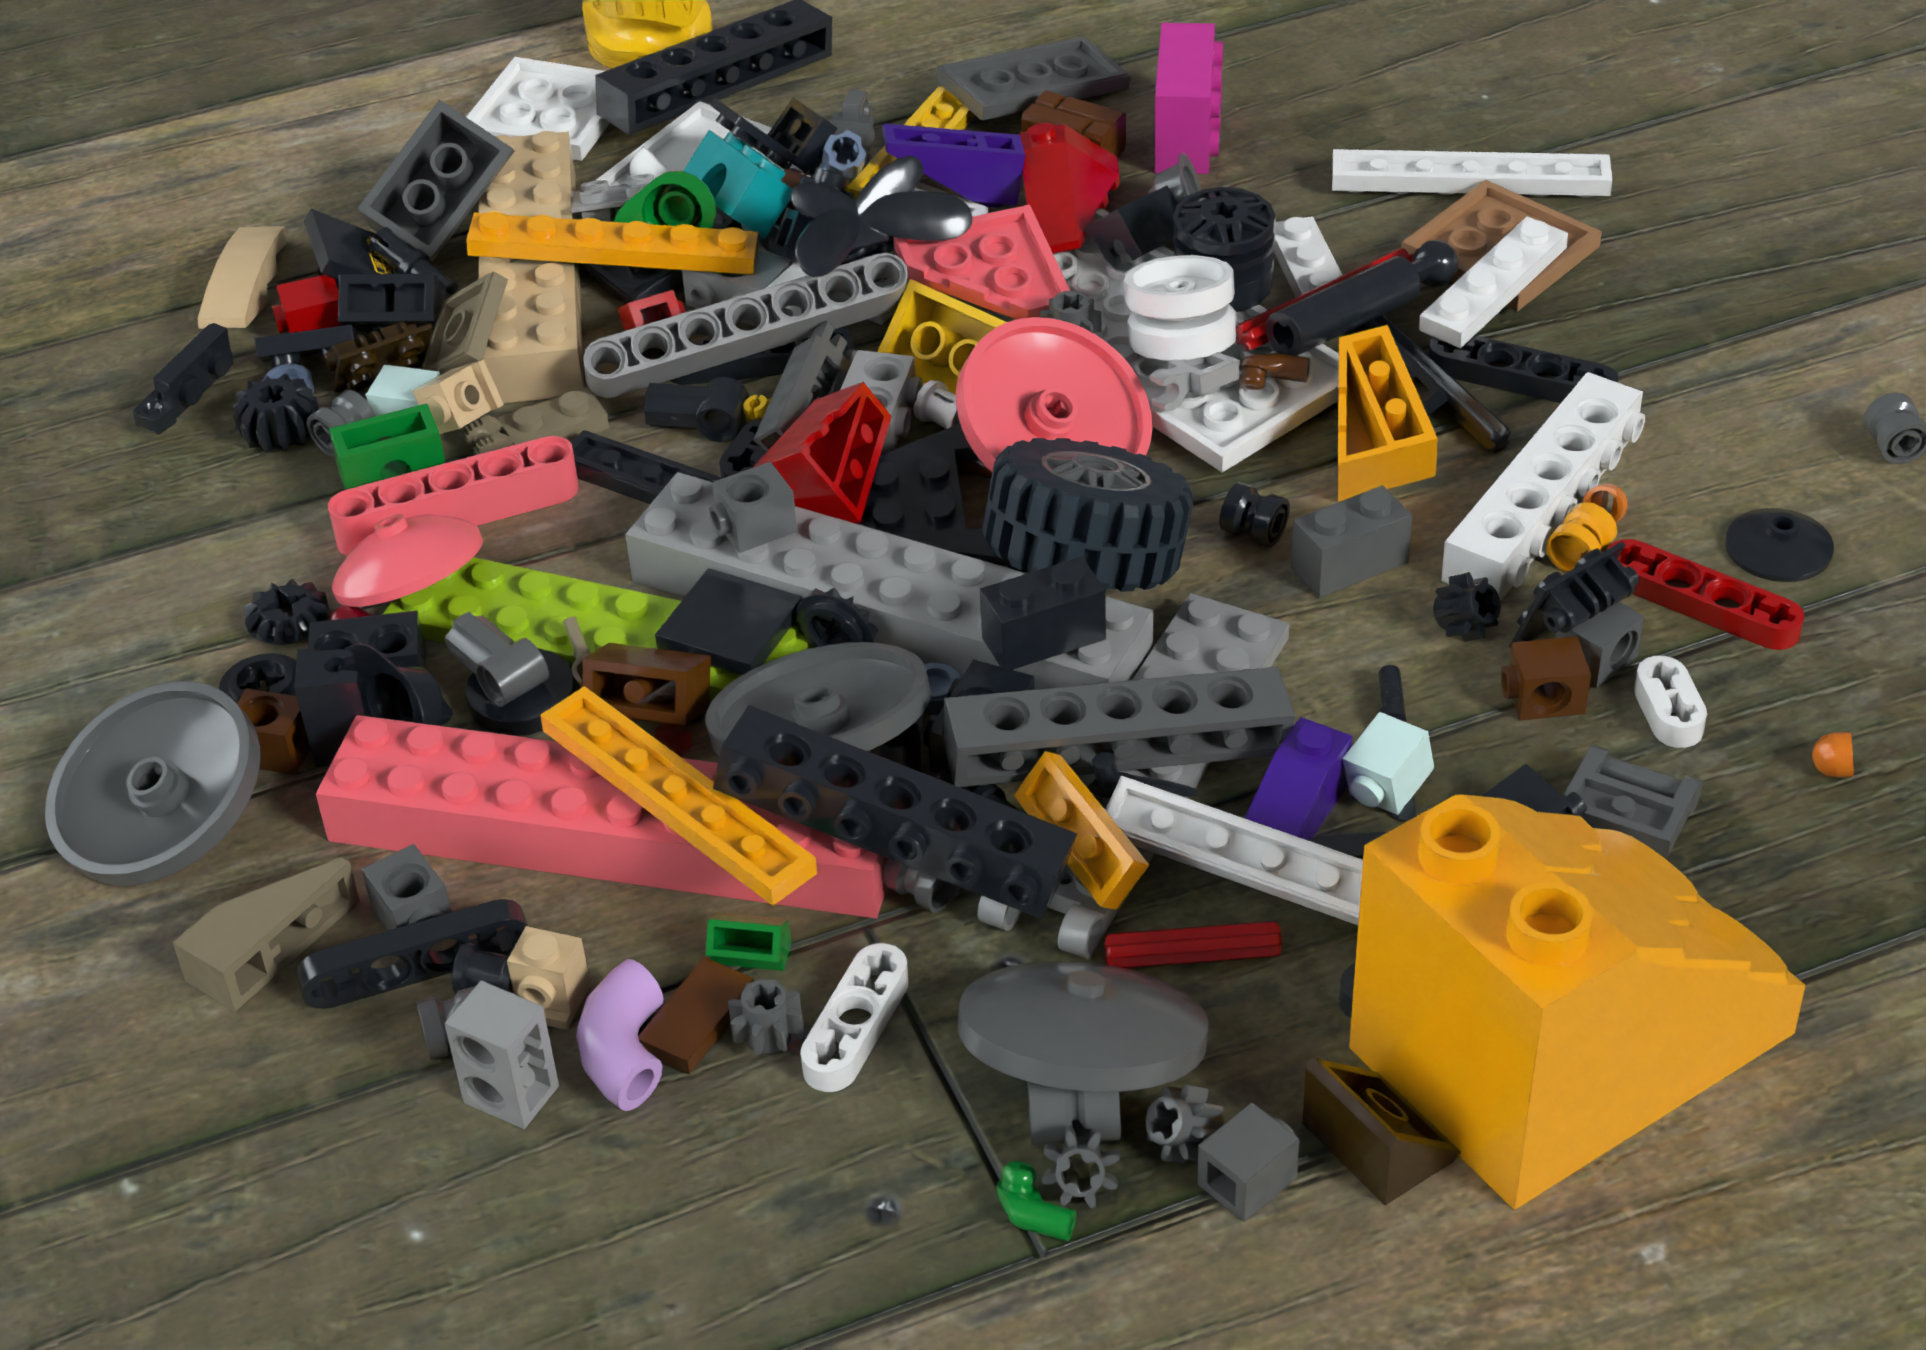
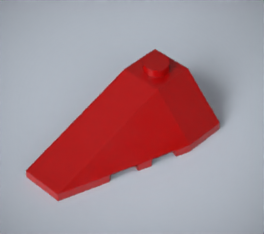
(1066, 182)

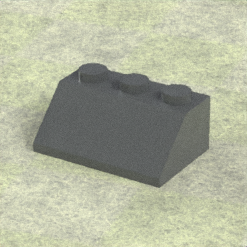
(435, 180)

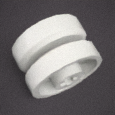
(1180, 307)

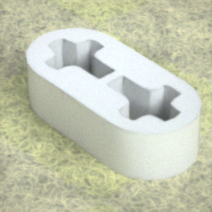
(1658, 704)

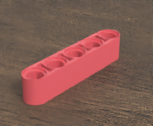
(471, 488)

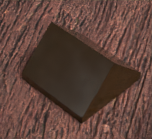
(1372, 1128)

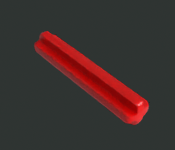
(1193, 944)

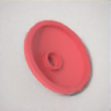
(404, 558)

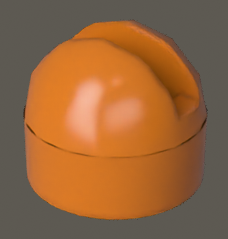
(1599, 496)
(1834, 755)

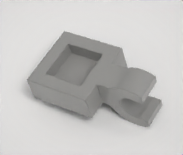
(1196, 375)

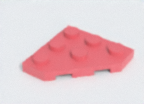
(995, 264)

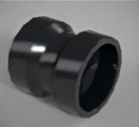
(1254, 514)

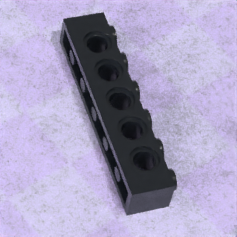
(713, 65)
(894, 811)

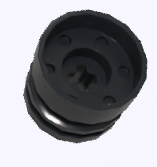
(1234, 229)

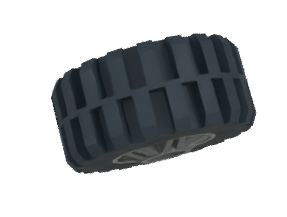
(1091, 502)

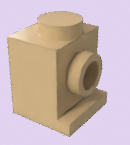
(459, 396)
(550, 972)

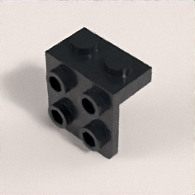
(793, 140)

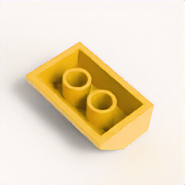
(936, 332)

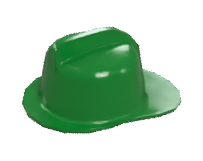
(671, 201)

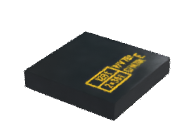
(343, 247)

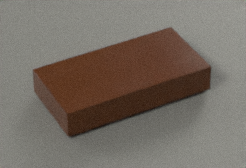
(694, 1015)

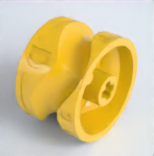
(635, 28)

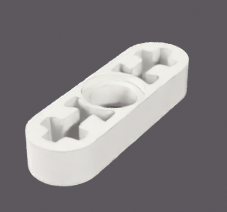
(859, 1039)

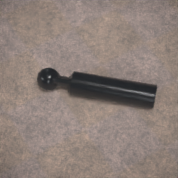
(1360, 298)

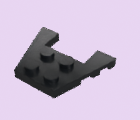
(921, 498)

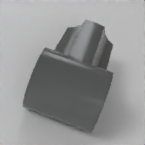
(501, 665)

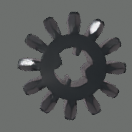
(274, 412)

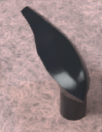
(1108, 777)

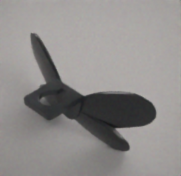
(884, 208)

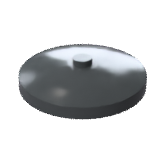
(842, 690)
(152, 783)
(1082, 1026)

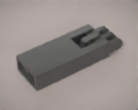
(809, 363)

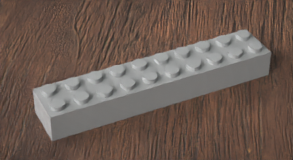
(913, 590)

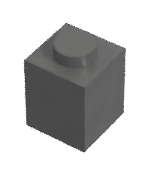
(1248, 1161)

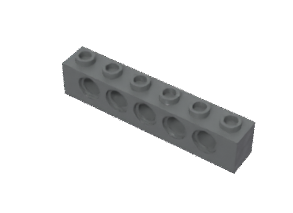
(1136, 720)

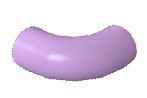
(610, 1035)

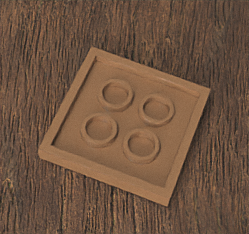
(1486, 217)

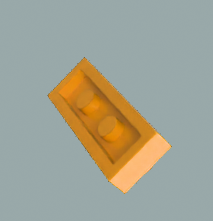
(1101, 852)

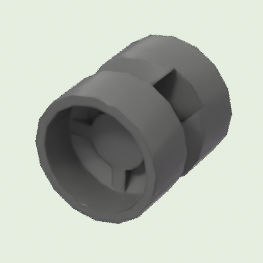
(1057, 1108)

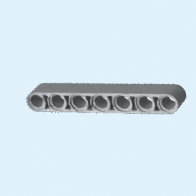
(730, 342)

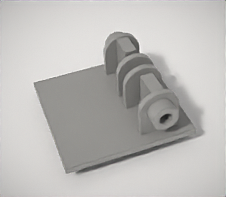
(598, 198)

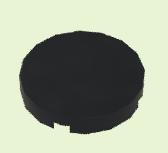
(524, 712)

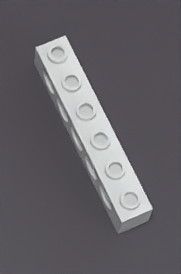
(1545, 483)

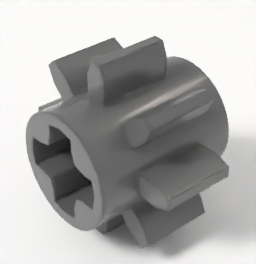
(1075, 309)
(766, 1016)
(1182, 1121)
(1090, 1152)

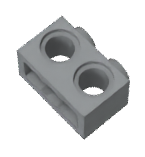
(894, 385)
(502, 1054)

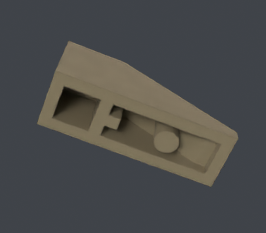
(260, 933)

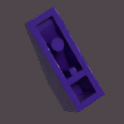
(971, 163)
(1302, 780)

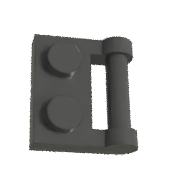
(1634, 799)

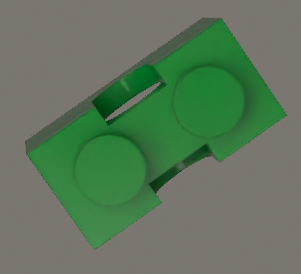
(365, 461)

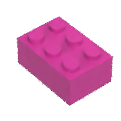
(1188, 95)

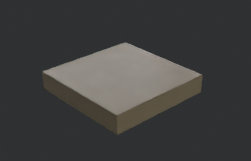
(465, 324)

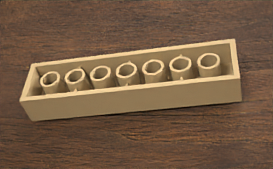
(538, 326)

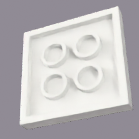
(543, 97)

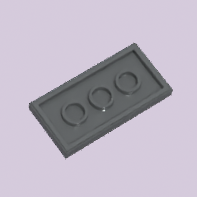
(1016, 78)

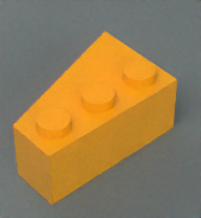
(1380, 417)

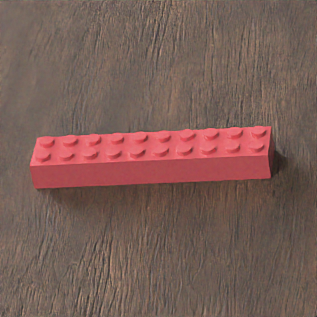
(547, 812)

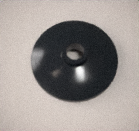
(1779, 545)

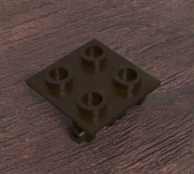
(358, 368)

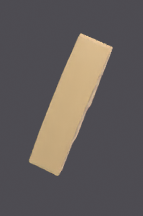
(241, 277)

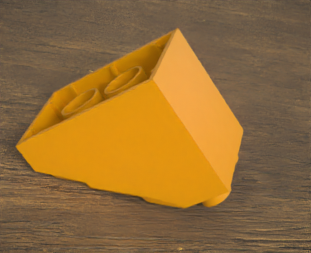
(1549, 986)

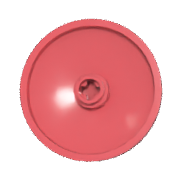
(1049, 384)

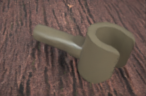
(579, 646)

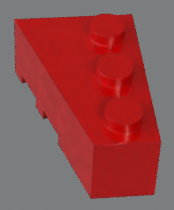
(833, 452)

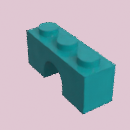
(741, 181)

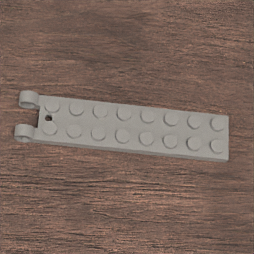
(1199, 640)

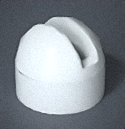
(647, 163)

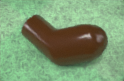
(1273, 365)

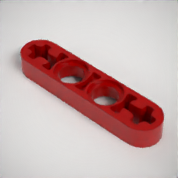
(1708, 586)

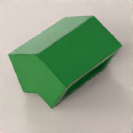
(748, 930)

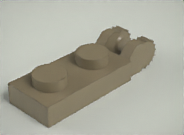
(560, 416)

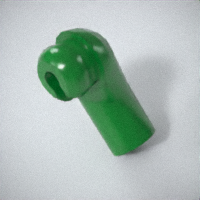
(1027, 1209)

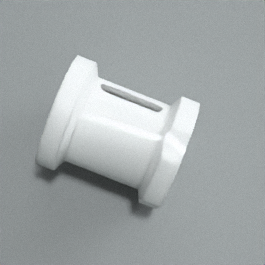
(936, 409)

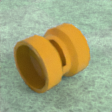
(1582, 531)

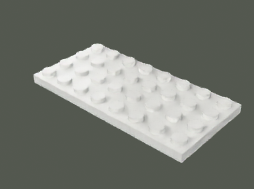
(1214, 426)

